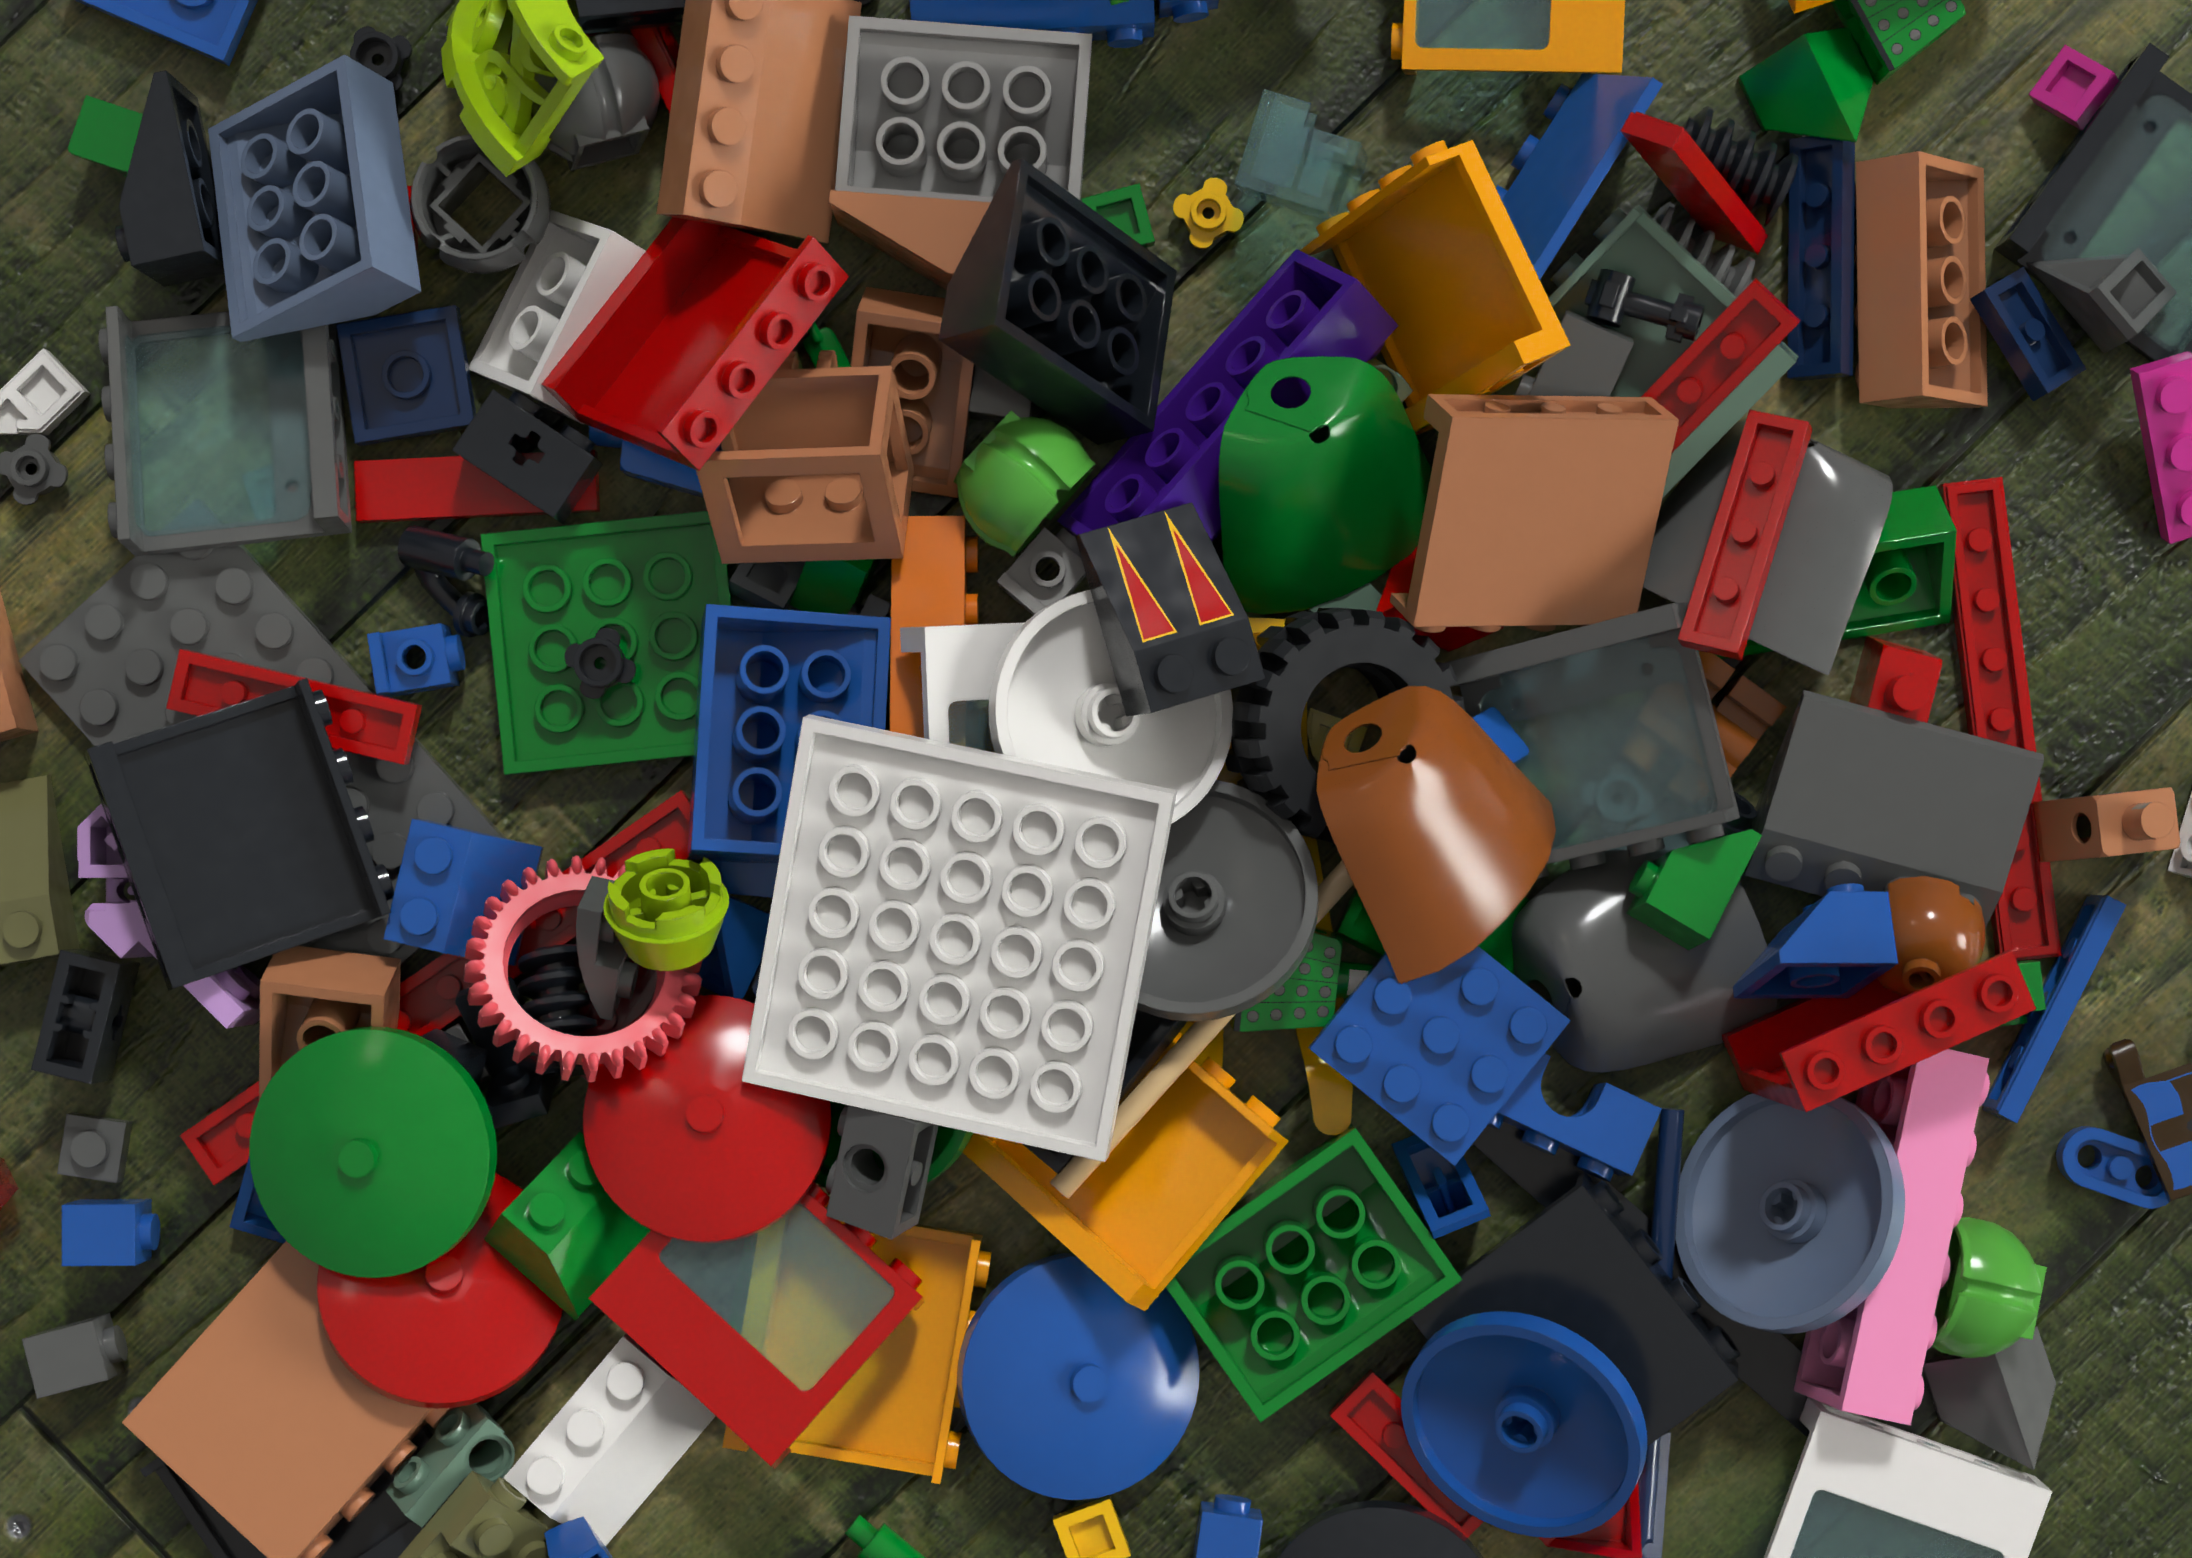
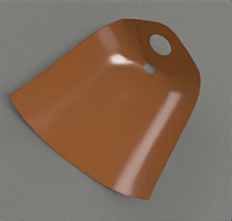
(1436, 841)

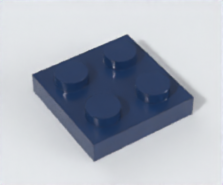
(406, 375)

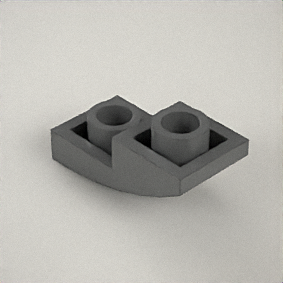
(601, 956)

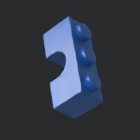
(1604, 1133)

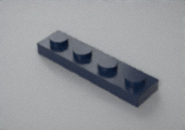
(1822, 258)

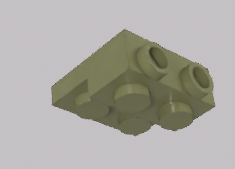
(483, 1522)

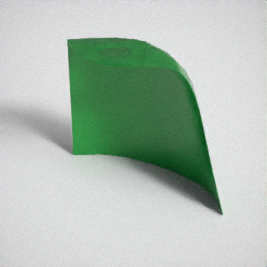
(1318, 516)

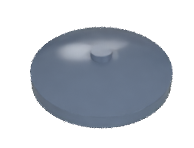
(1789, 1212)

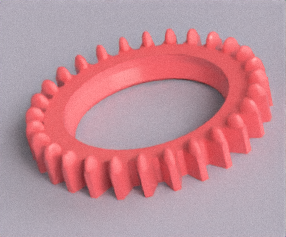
(489, 975)

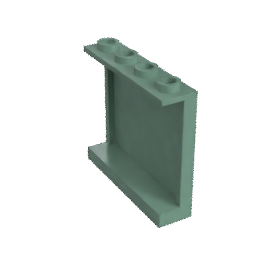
(1662, 271)

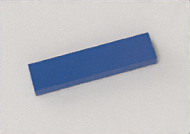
(2061, 994)

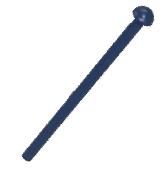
(1663, 1233)

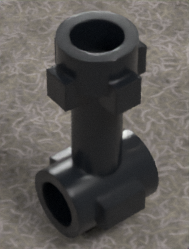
(1612, 298)

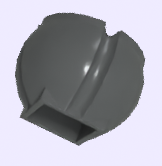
(611, 109)
(447, 183)

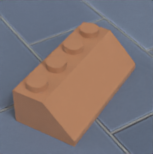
(1916, 272)

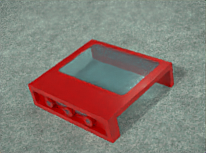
(763, 1320)

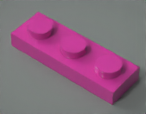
(2165, 421)

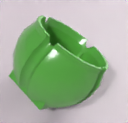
(1019, 478)
(1989, 1291)

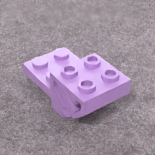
(228, 996)

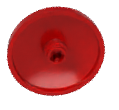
(697, 1146)
(445, 1329)

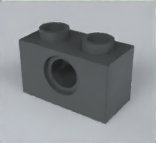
(875, 1198)

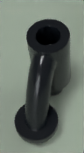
(444, 554)

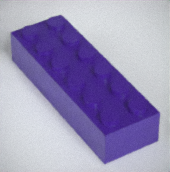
(1297, 313)

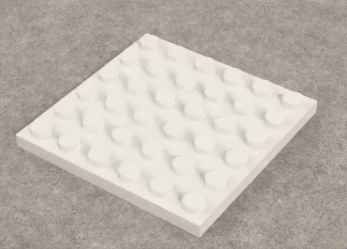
(958, 936)

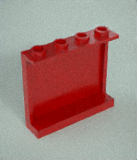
(693, 337)
(1837, 1045)

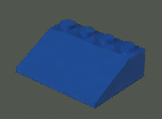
(1571, 159)
(754, 688)

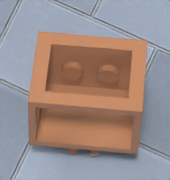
(813, 469)

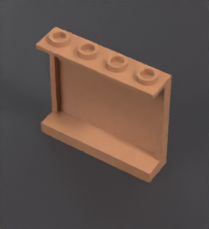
(1537, 510)
(274, 1419)

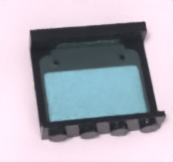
(2120, 190)

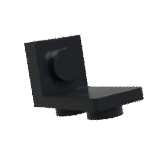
(513, 1091)

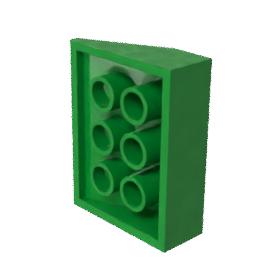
(1310, 1273)

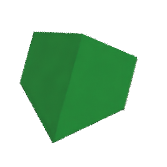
(1811, 87)

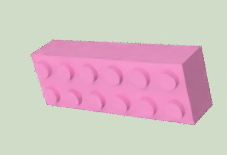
(1877, 1352)

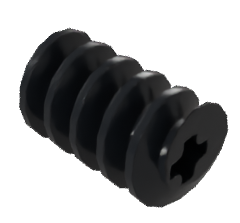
(1742, 168)
(554, 996)

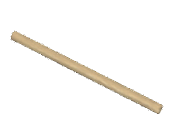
(1179, 1058)

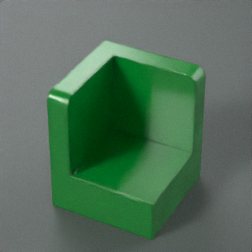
(105, 134)

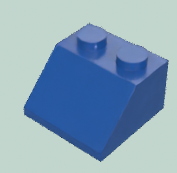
(446, 883)
(1826, 949)

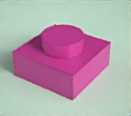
(2073, 87)

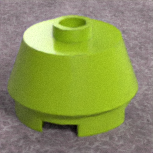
(666, 909)

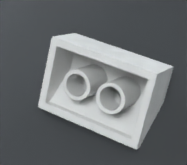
(551, 304)
(611, 1442)

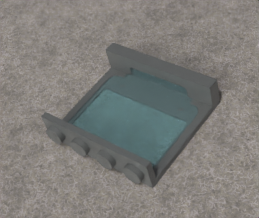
(222, 434)
(1611, 732)

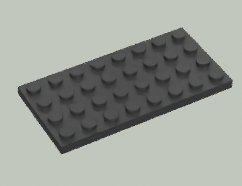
(118, 659)

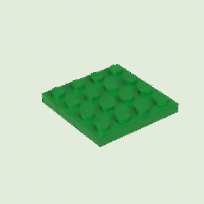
(560, 590)

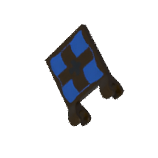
(2161, 1114)

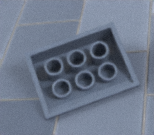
(314, 204)

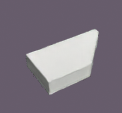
(39, 397)

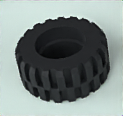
(1294, 661)

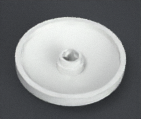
(1063, 708)

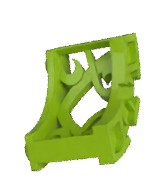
(502, 87)

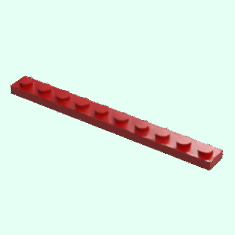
(429, 995)

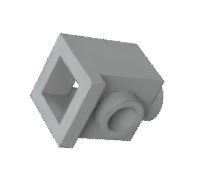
(1024, 584)

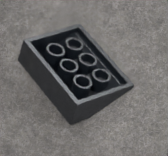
(1062, 308)

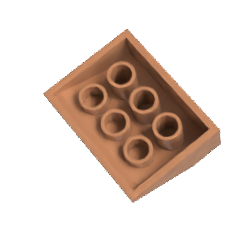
(757, 115)

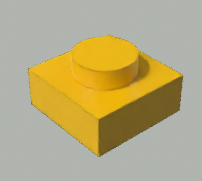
(1092, 1531)

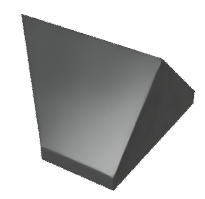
(2107, 294)
(1996, 1397)

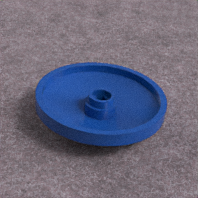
(1074, 1381)
(1524, 1424)

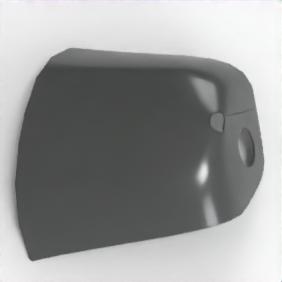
(1819, 554)
(1639, 989)

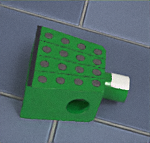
(1896, 30)
(1310, 992)

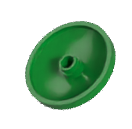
(373, 1152)

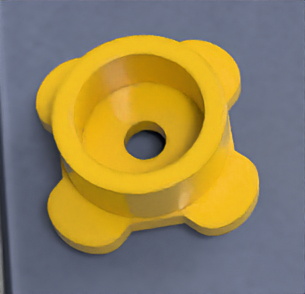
(1205, 230)

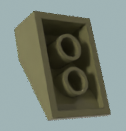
(34, 882)

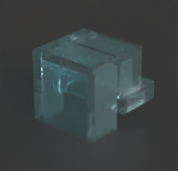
(1295, 163)

